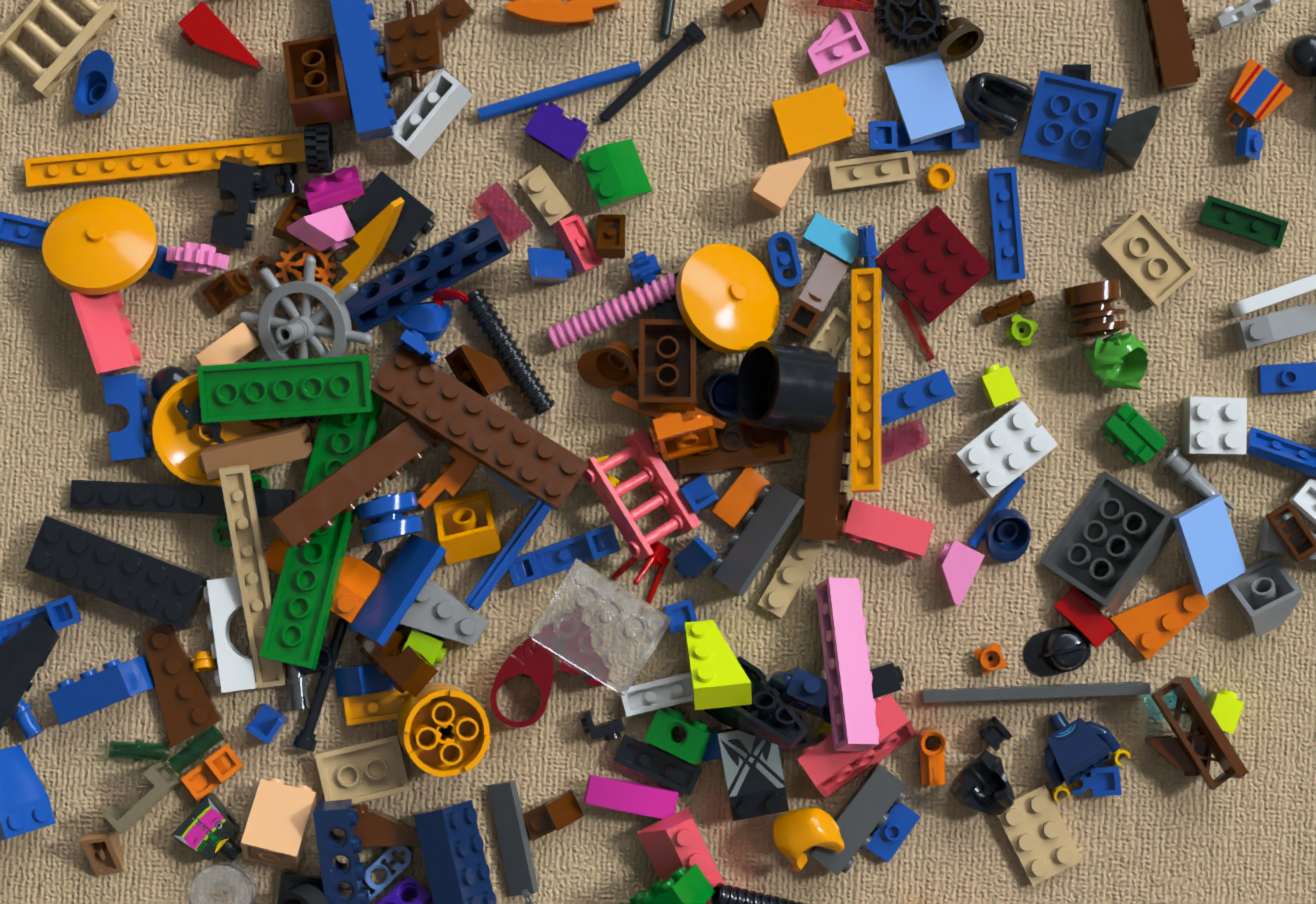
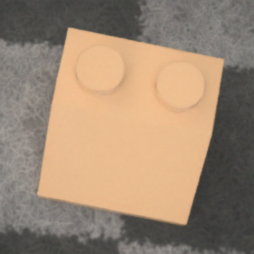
(778, 183)

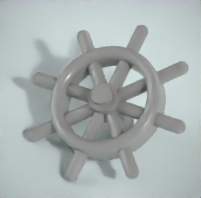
(304, 325)

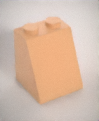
(278, 824)

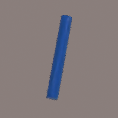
(1001, 504)

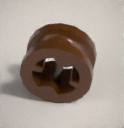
(256, 263)

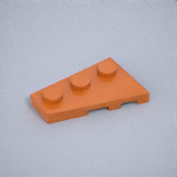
(1160, 619)

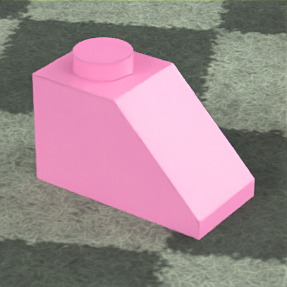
(324, 229)
(958, 568)

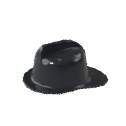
(1056, 651)

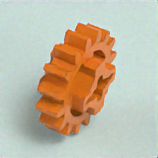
(288, 266)

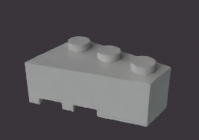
(444, 615)

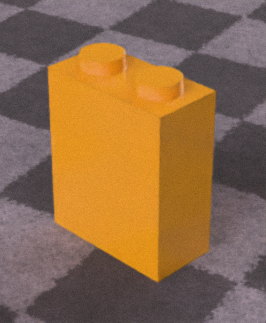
(813, 120)

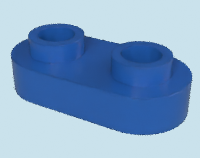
(784, 260)

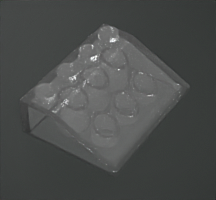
(599, 627)

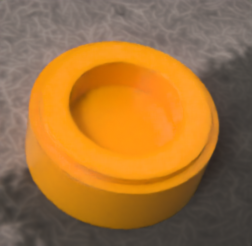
(940, 177)

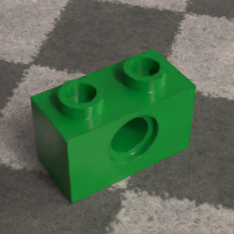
(663, 735)

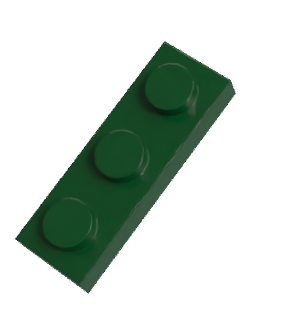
(1242, 222)

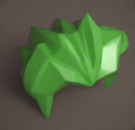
(1118, 361)

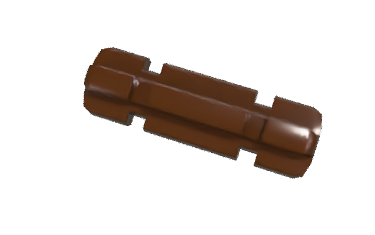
(1008, 306)

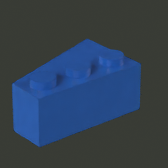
(101, 689)

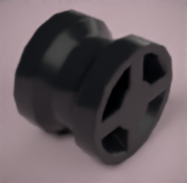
(994, 733)

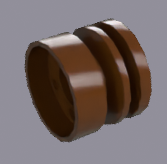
(1094, 309)

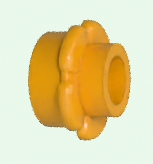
(203, 662)

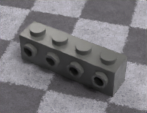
(860, 816)

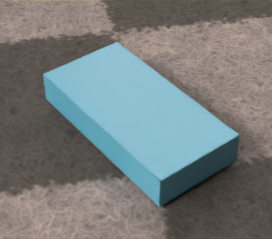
(832, 238)

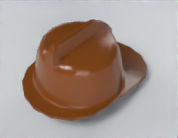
(609, 365)

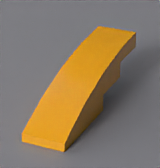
(371, 242)

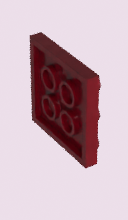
(933, 264)

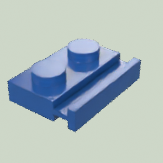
(415, 342)

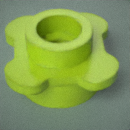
(1014, 334)

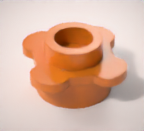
(997, 662)

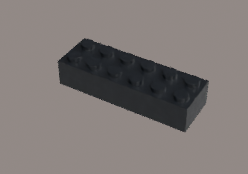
(117, 572)

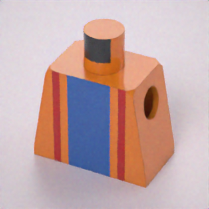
(1254, 95)

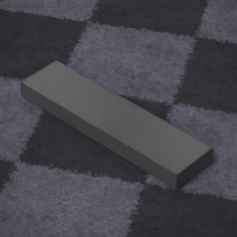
(512, 838)

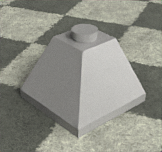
(1265, 595)

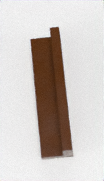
(1206, 725)

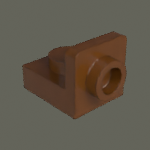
(227, 290)

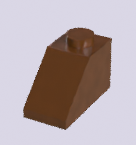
(477, 371)
(1174, 753)

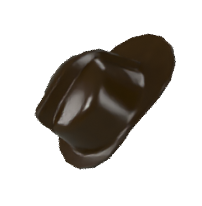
(959, 39)

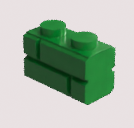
(1132, 434)

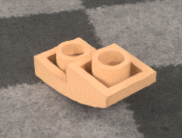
(229, 347)

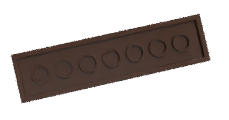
(479, 428)

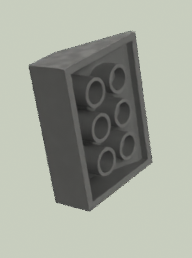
(1109, 542)

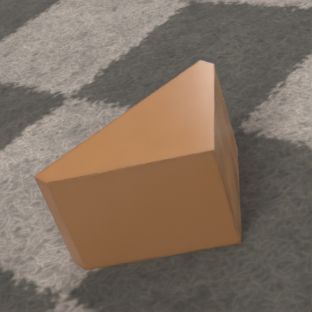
(103, 851)

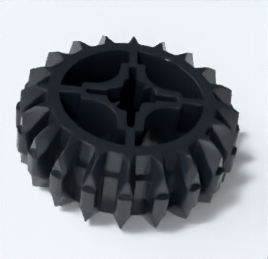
(920, 21)

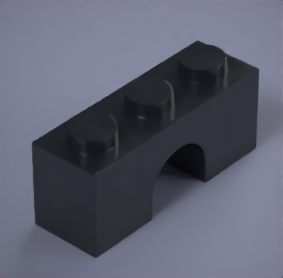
(240, 178)

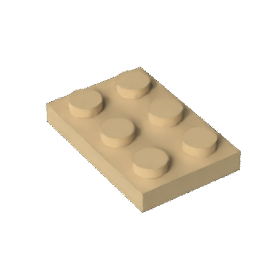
(1148, 257)
(363, 770)
(1039, 835)

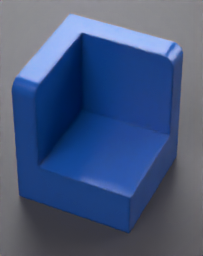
(699, 493)
(267, 723)

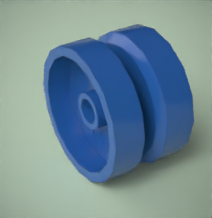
(389, 518)

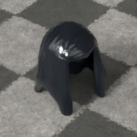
(997, 100)

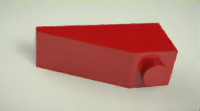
(212, 36)

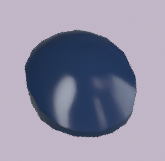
(720, 394)
(1007, 535)

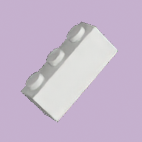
(430, 113)

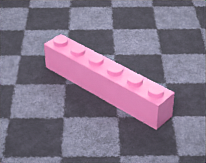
(847, 665)

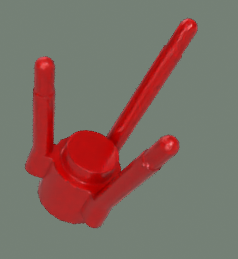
(659, 557)

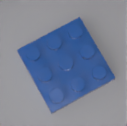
(1070, 120)

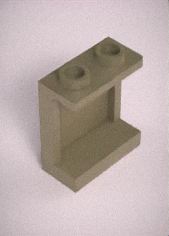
(164, 782)

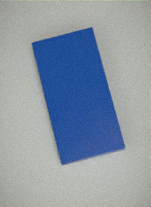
(397, 589)

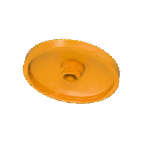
(100, 245)
(727, 298)
(182, 447)

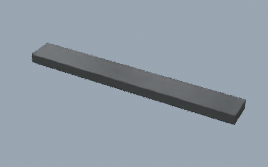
(1035, 691)

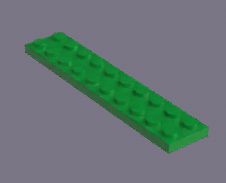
(313, 571)

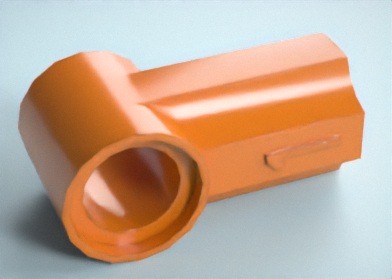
(931, 759)

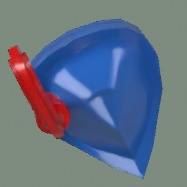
(432, 317)

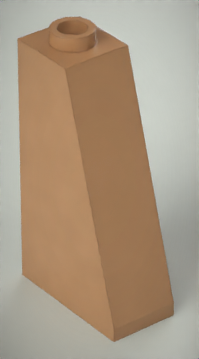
(259, 449)

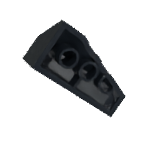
(19, 662)
(766, 716)

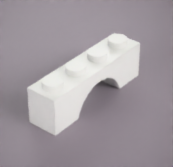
(234, 668)

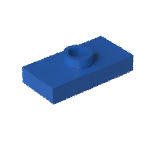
(1287, 377)
(893, 832)

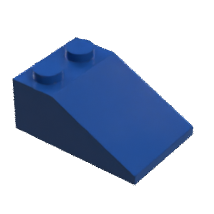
(22, 796)

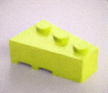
(713, 668)

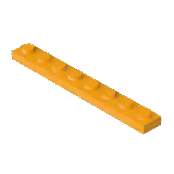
(866, 380)

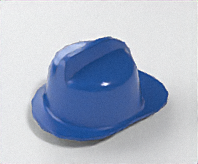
(95, 84)

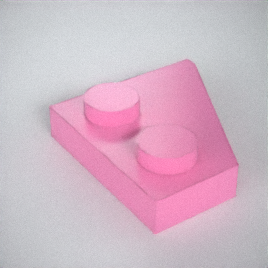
(838, 46)

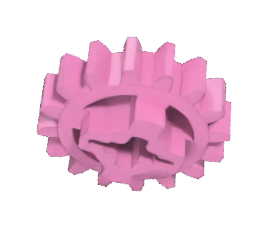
(197, 258)

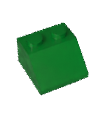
(615, 173)

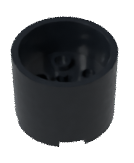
(786, 387)

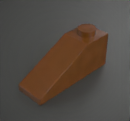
(383, 830)

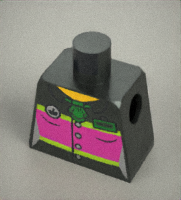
(210, 830)

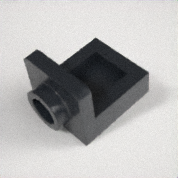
(608, 730)

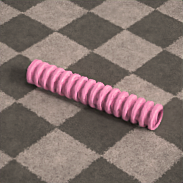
(613, 312)

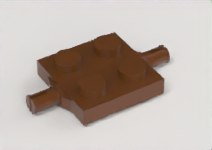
(413, 46)

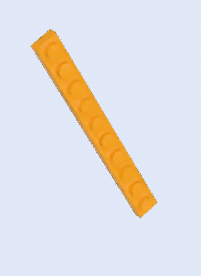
(161, 160)

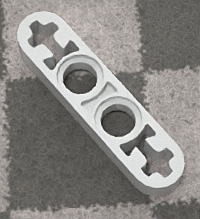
(1273, 296)

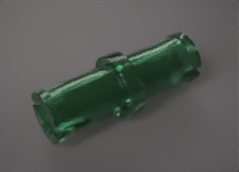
(196, 749)
(139, 750)

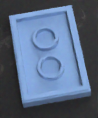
(924, 97)
(1209, 544)

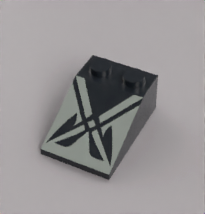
(752, 775)

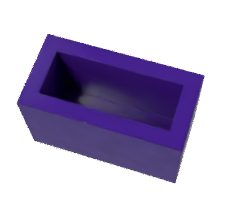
(557, 132)

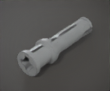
(1188, 474)

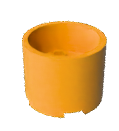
(436, 708)

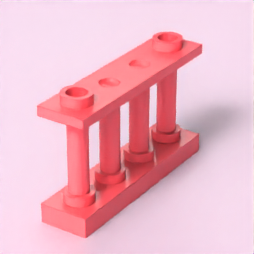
(666, 494)

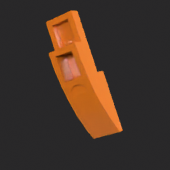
(558, 14)
(452, 478)

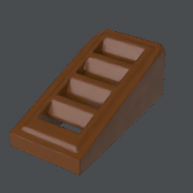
(1284, 538)

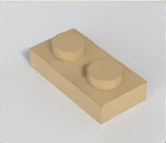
(545, 196)

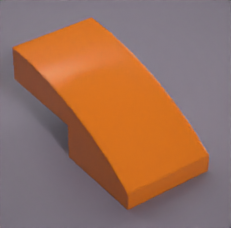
(739, 497)
(211, 772)

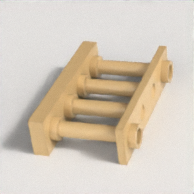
(65, 57)

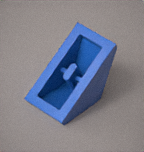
(360, 680)

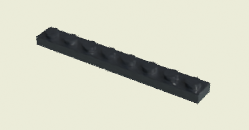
(169, 498)

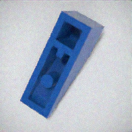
(548, 266)

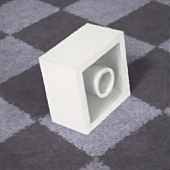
(1214, 426)

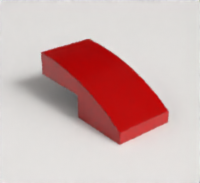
(1084, 617)

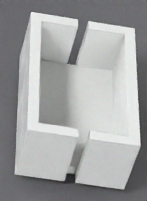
(1005, 449)

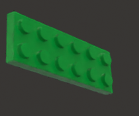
(285, 388)

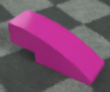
(630, 796)

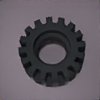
(319, 148)

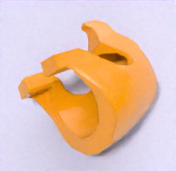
(803, 829)

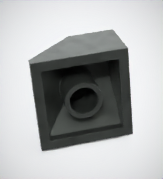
(1129, 135)

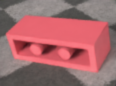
(887, 529)

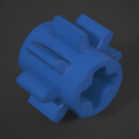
(644, 268)

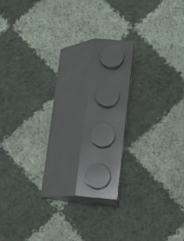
(757, 539)

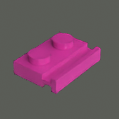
(333, 189)

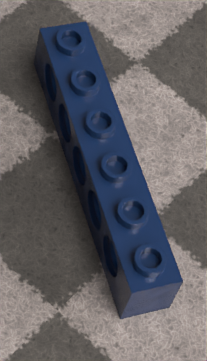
(426, 273)
(342, 816)

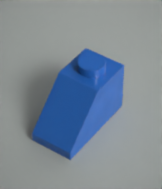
(694, 558)

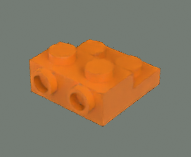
(681, 438)

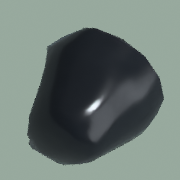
(984, 785)

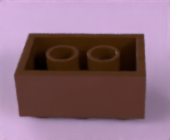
(316, 80)
(666, 366)

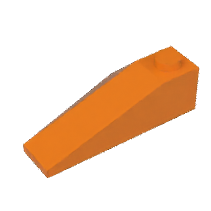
(354, 584)

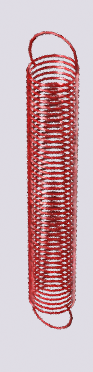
(916, 328)

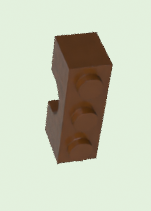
(408, 669)

